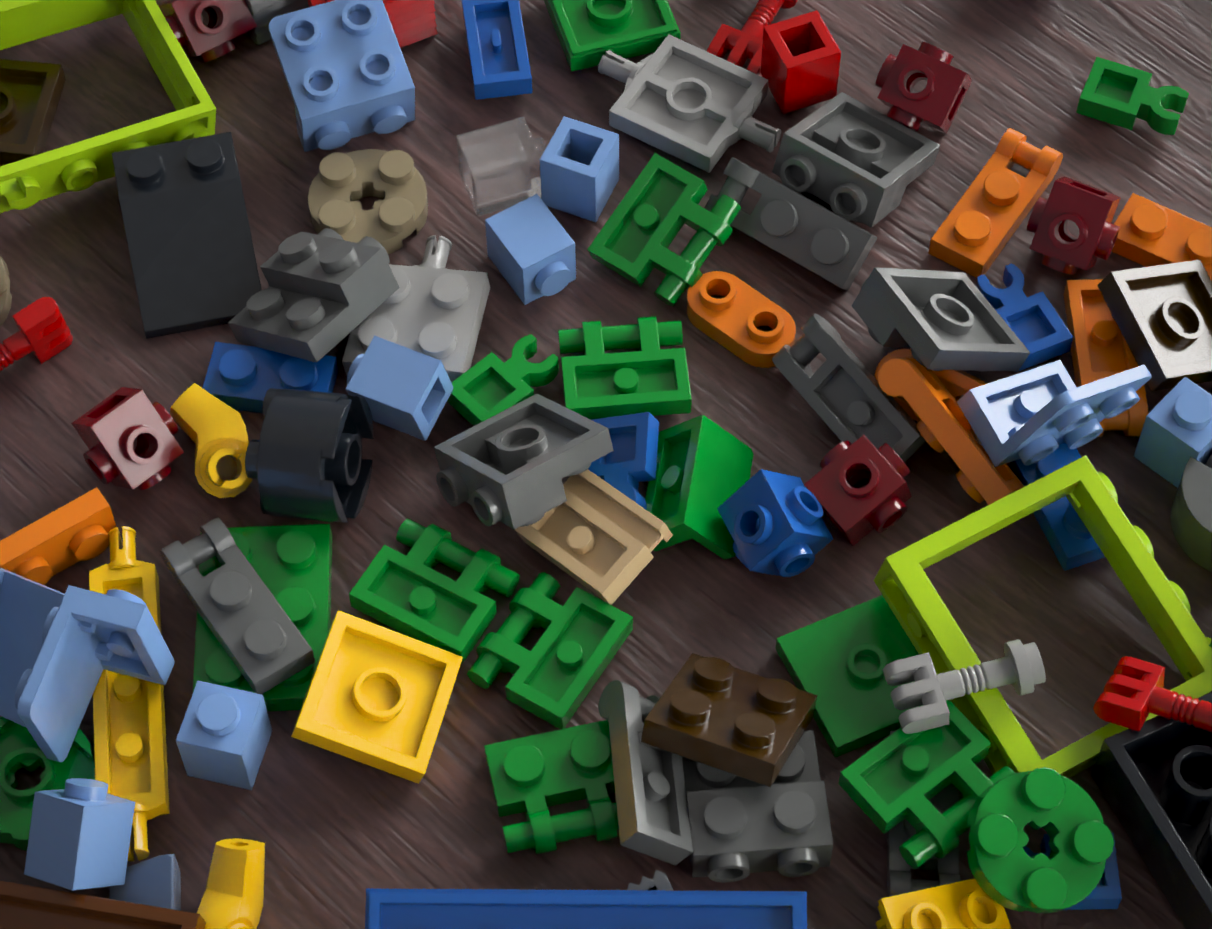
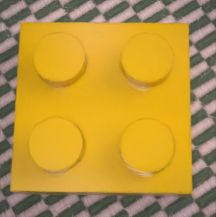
(377, 697)

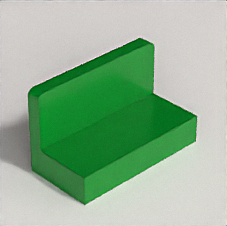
(695, 475)

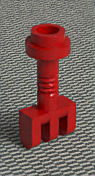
(749, 40)
(40, 332)
(1139, 690)

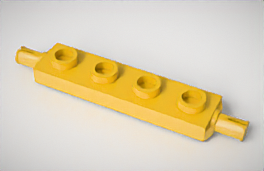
(130, 710)

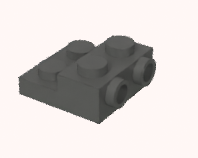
(853, 159)
(315, 294)
(939, 318)
(517, 461)
(755, 827)

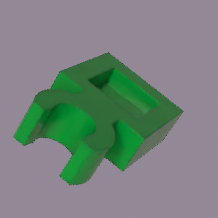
(1123, 94)
(498, 385)

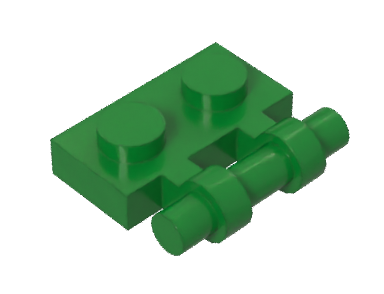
(649, 220)
(625, 382)
(425, 603)
(564, 661)
(909, 770)
(551, 771)

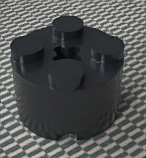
(311, 455)

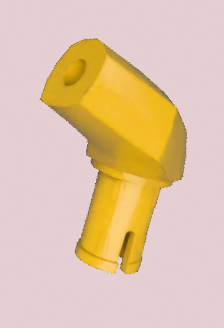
(218, 438)
(234, 885)

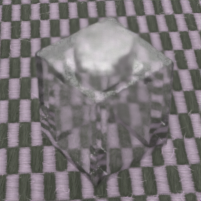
(500, 165)

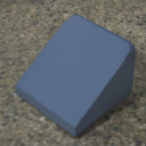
(151, 883)

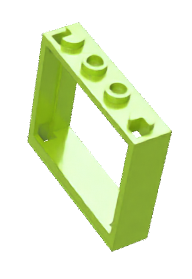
(91, 160)
(1127, 551)

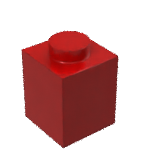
(800, 61)

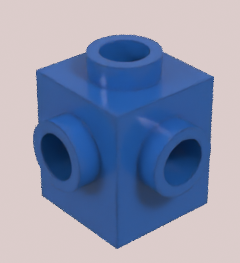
(775, 524)

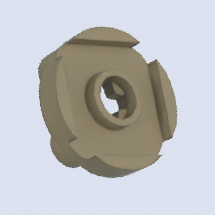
(369, 173)

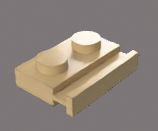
(597, 536)

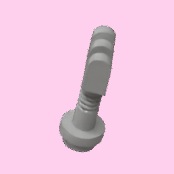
(1019, 667)

